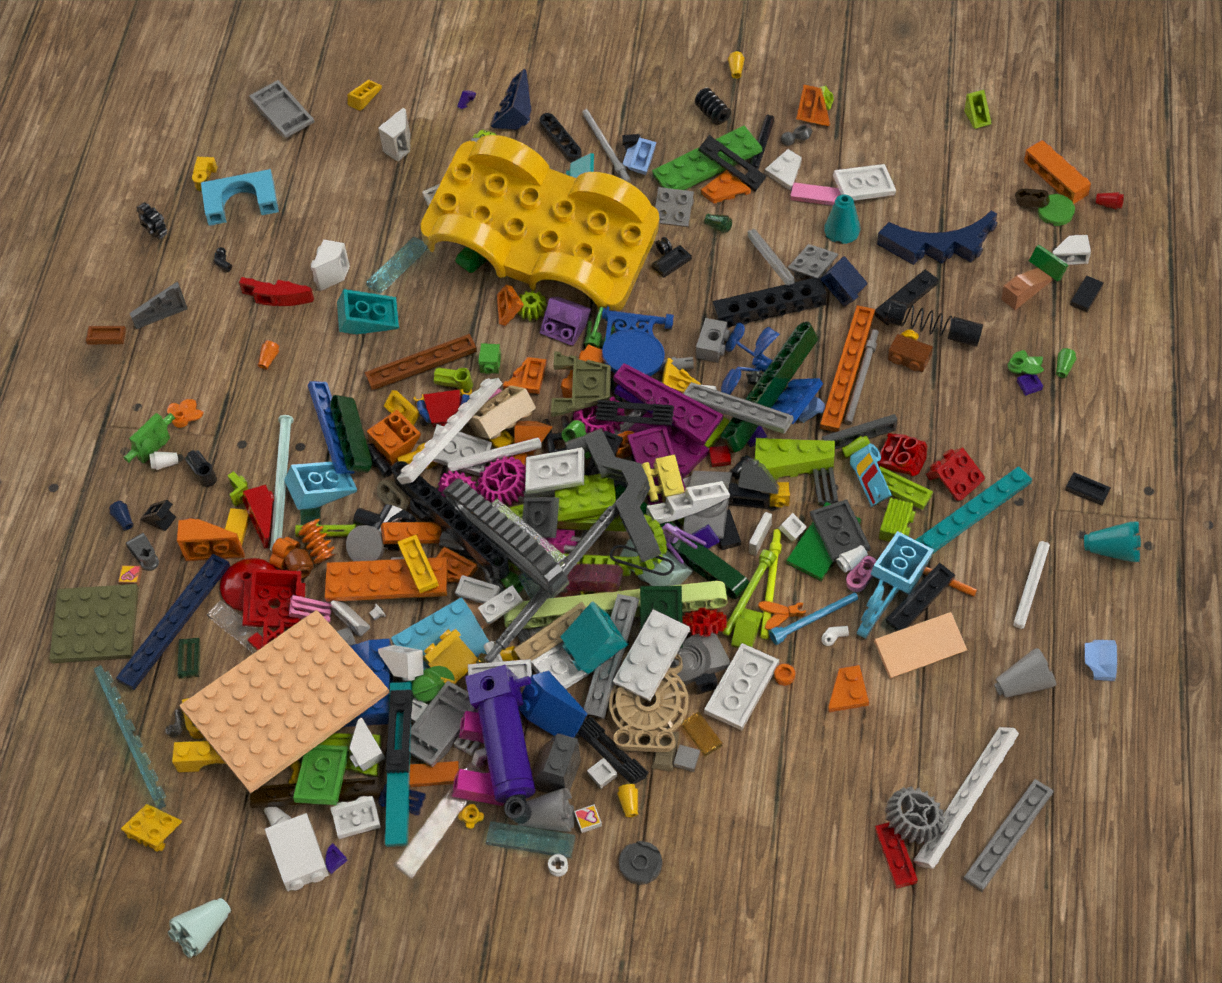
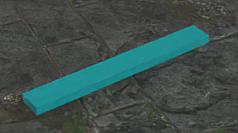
(398, 788)

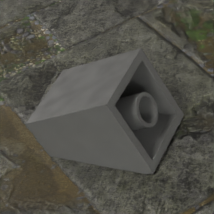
(557, 764)

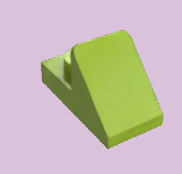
(746, 628)

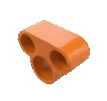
(280, 550)

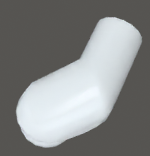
(833, 633)

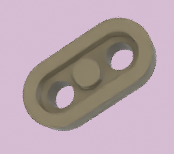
(395, 497)

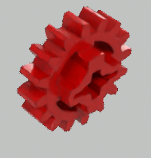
(705, 621)

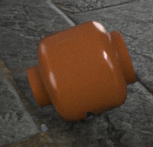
(299, 560)

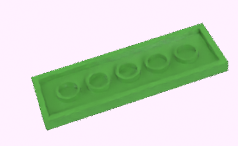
(696, 167)

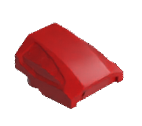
(903, 454)

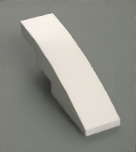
(694, 500)

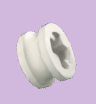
(558, 872)

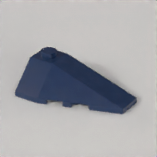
(515, 106)

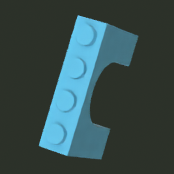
(218, 191)

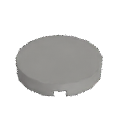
(365, 544)

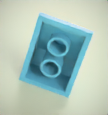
(317, 484)

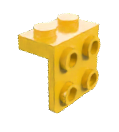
(450, 653)

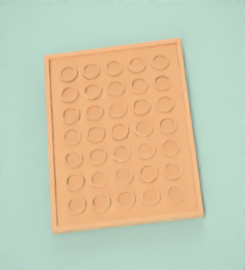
(283, 700)

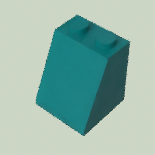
(592, 638)

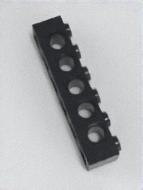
(770, 302)

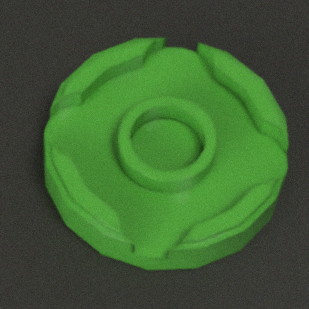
(1058, 211)

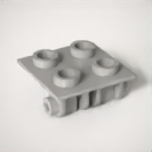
(674, 206)
(812, 262)

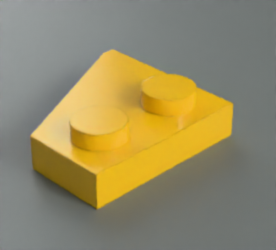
(676, 378)

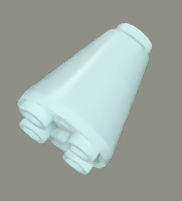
(198, 926)

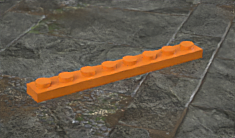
(847, 369)

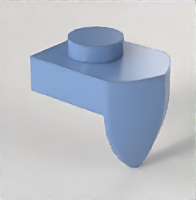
(814, 407)

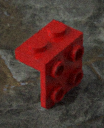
(957, 473)

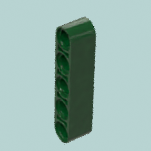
(350, 434)

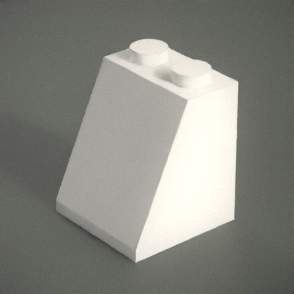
(297, 852)

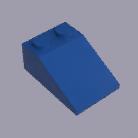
(551, 706)

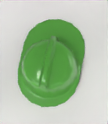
(427, 686)

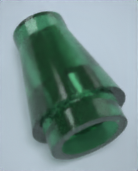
(719, 222)

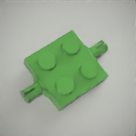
(149, 438)

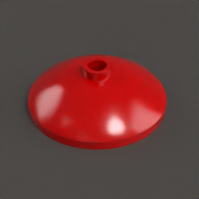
(233, 580)

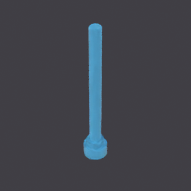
(779, 634)

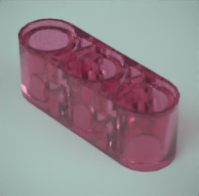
(595, 578)

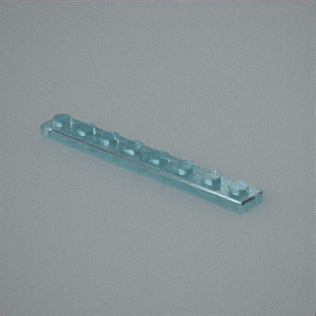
(134, 742)

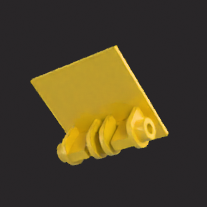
(151, 827)

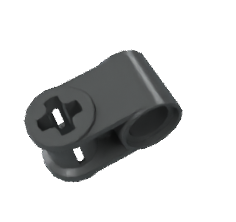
(143, 552)

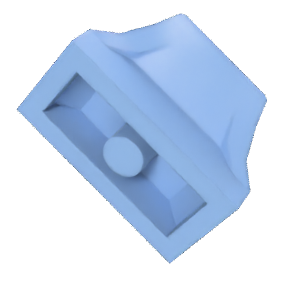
(640, 156)
(1102, 659)

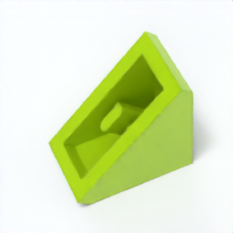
(977, 109)

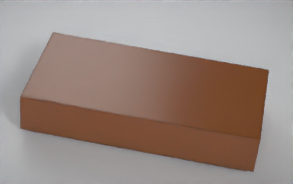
(105, 335)

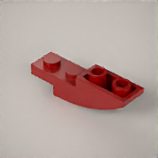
(281, 294)

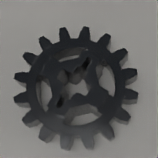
(151, 220)

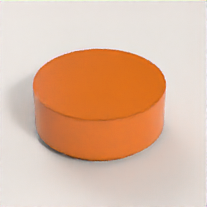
(784, 674)

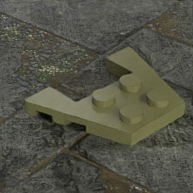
(589, 385)

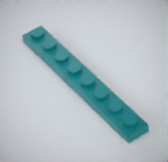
(975, 509)

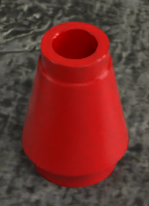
(1111, 200)

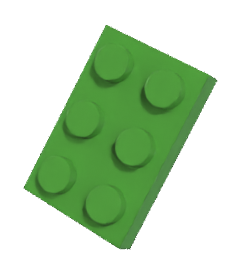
(321, 775)

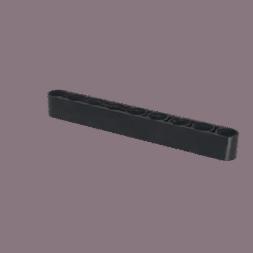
(454, 523)

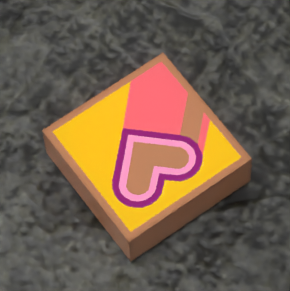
(130, 574)

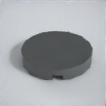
(640, 862)

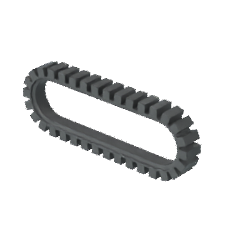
(509, 538)

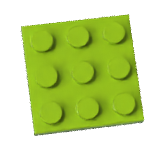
(586, 499)

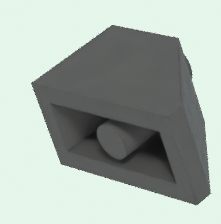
(757, 477)

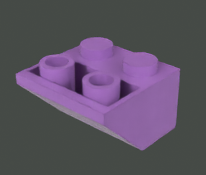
(564, 320)

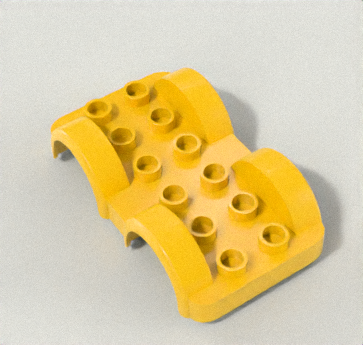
(543, 222)

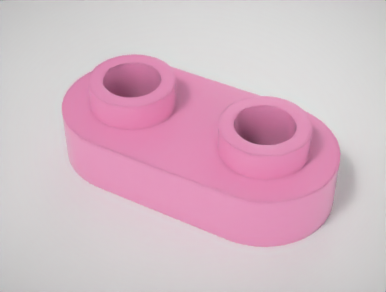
(860, 575)

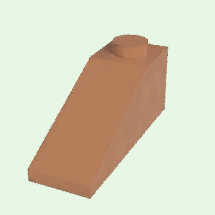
(1024, 287)

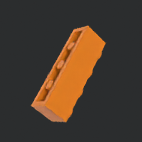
(1057, 171)

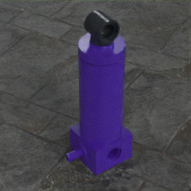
(496, 698)

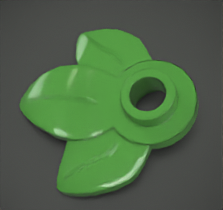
(1023, 363)

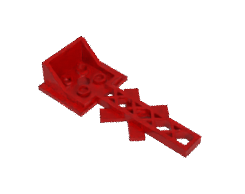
(267, 589)

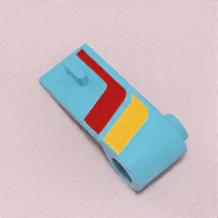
(869, 474)

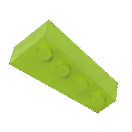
(794, 456)

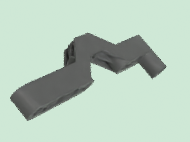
(632, 498)

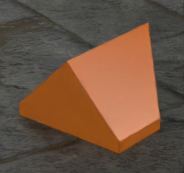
(529, 430)

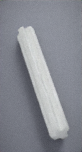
(493, 454)
(1031, 585)

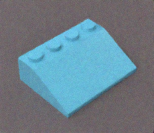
(451, 617)

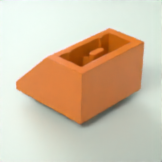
(393, 436)

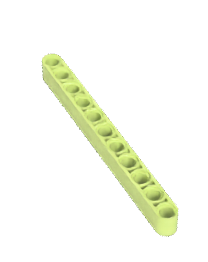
(694, 596)

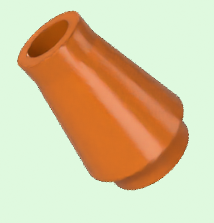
(268, 353)

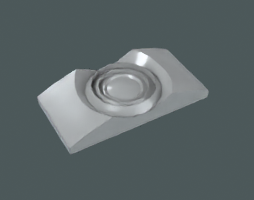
(281, 109)
(714, 515)
(700, 656)
(439, 724)

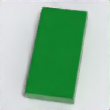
(1048, 262)

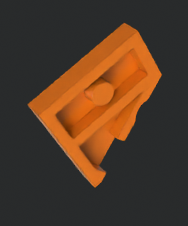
(813, 106)
(724, 187)
(508, 304)
(457, 565)
(848, 690)

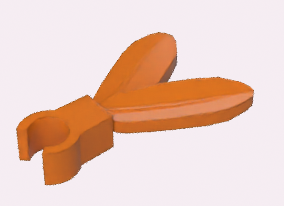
(781, 612)

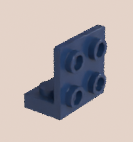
(844, 281)

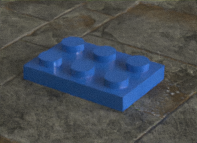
(797, 396)

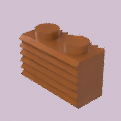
(910, 353)

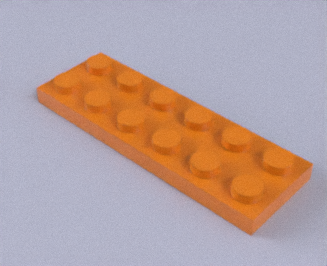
(380, 580)

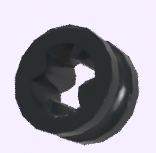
(663, 245)

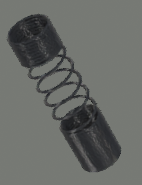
(960, 329)

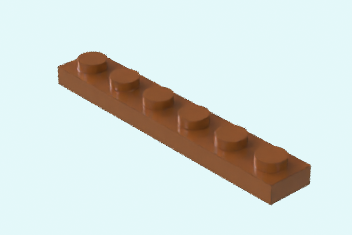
(420, 362)

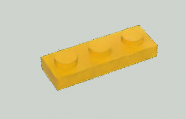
(418, 563)

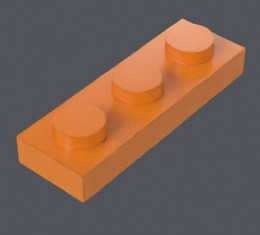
(396, 531)

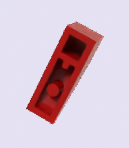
(258, 504)

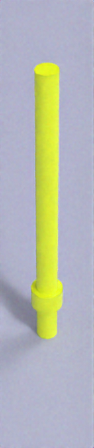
(775, 547)

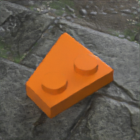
(529, 375)

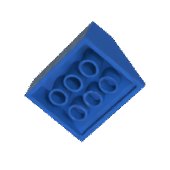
(368, 651)

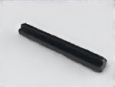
(763, 139)

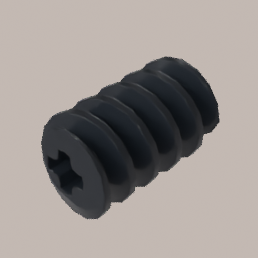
(712, 106)

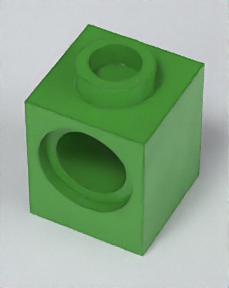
(489, 358)

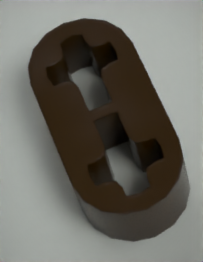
(1032, 198)

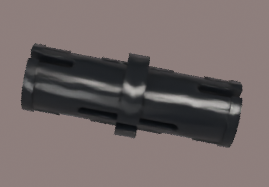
(379, 461)

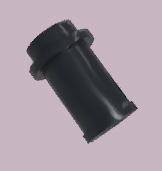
(736, 470)

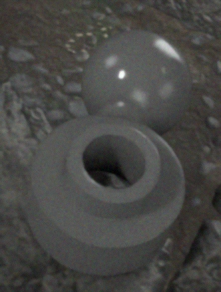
(801, 132)

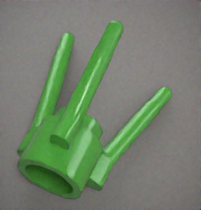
(595, 338)

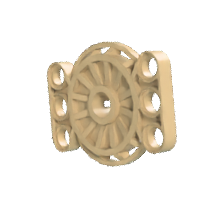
(650, 720)

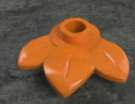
(184, 412)

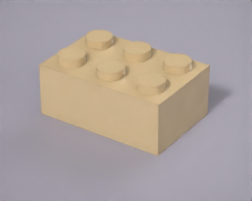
(502, 412)

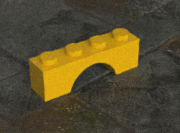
(194, 755)

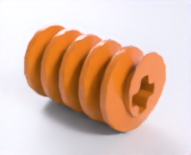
(316, 542)

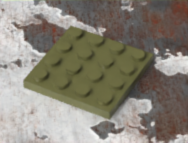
(94, 623)

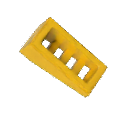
(362, 95)

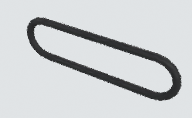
(639, 567)

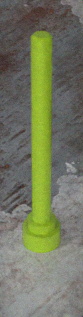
(766, 560)

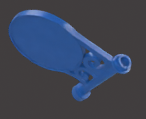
(631, 343)

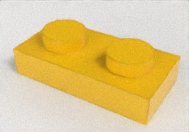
(398, 402)

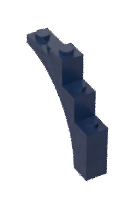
(939, 246)

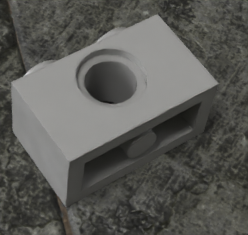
(712, 340)

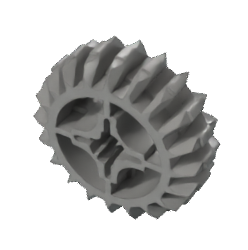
(916, 811)

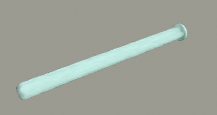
(281, 472)

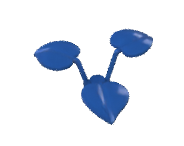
(760, 361)

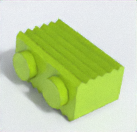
(897, 519)

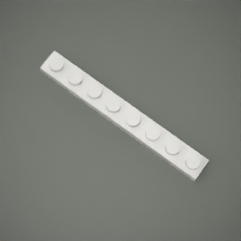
(446, 433)
(967, 796)

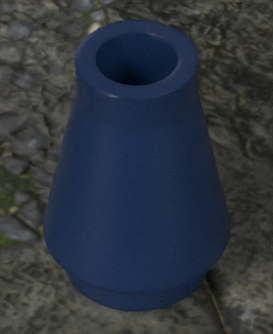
(120, 512)

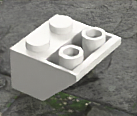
(396, 135)
(330, 264)

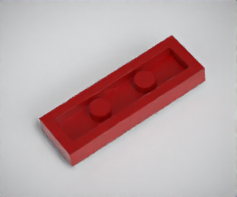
(896, 856)

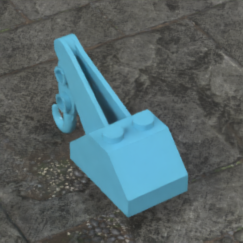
(898, 566)

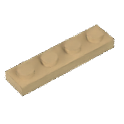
(548, 636)

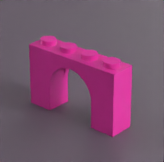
(467, 783)

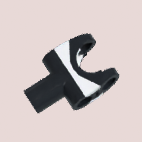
(388, 514)

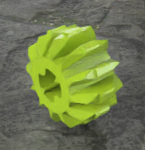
(534, 305)

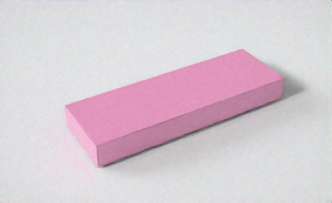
(814, 194)

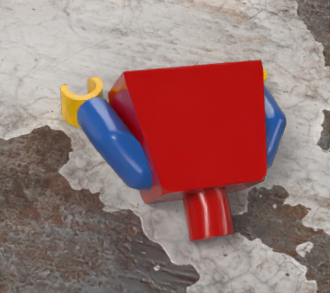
(440, 406)

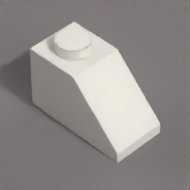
(1074, 250)
(403, 661)
(364, 747)

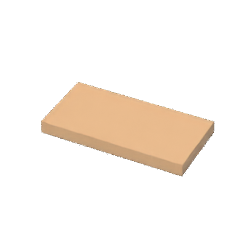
(920, 645)

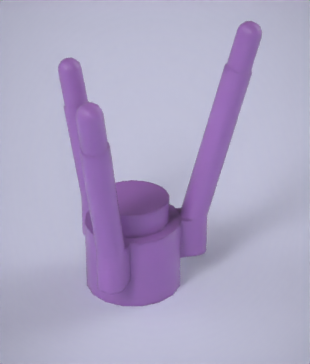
(672, 535)

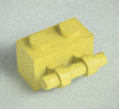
(668, 478)

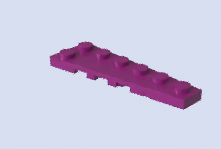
(688, 414)

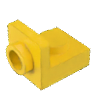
(782, 498)

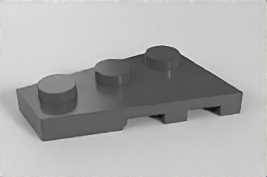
(159, 307)

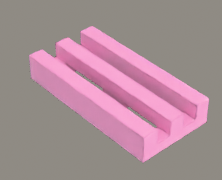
(309, 606)

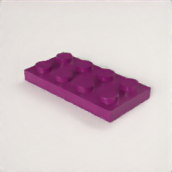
(650, 445)
(686, 450)

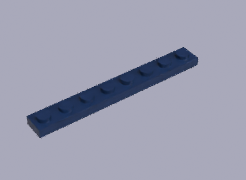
(173, 622)

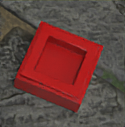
(720, 456)

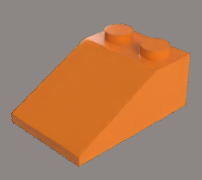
(201, 540)

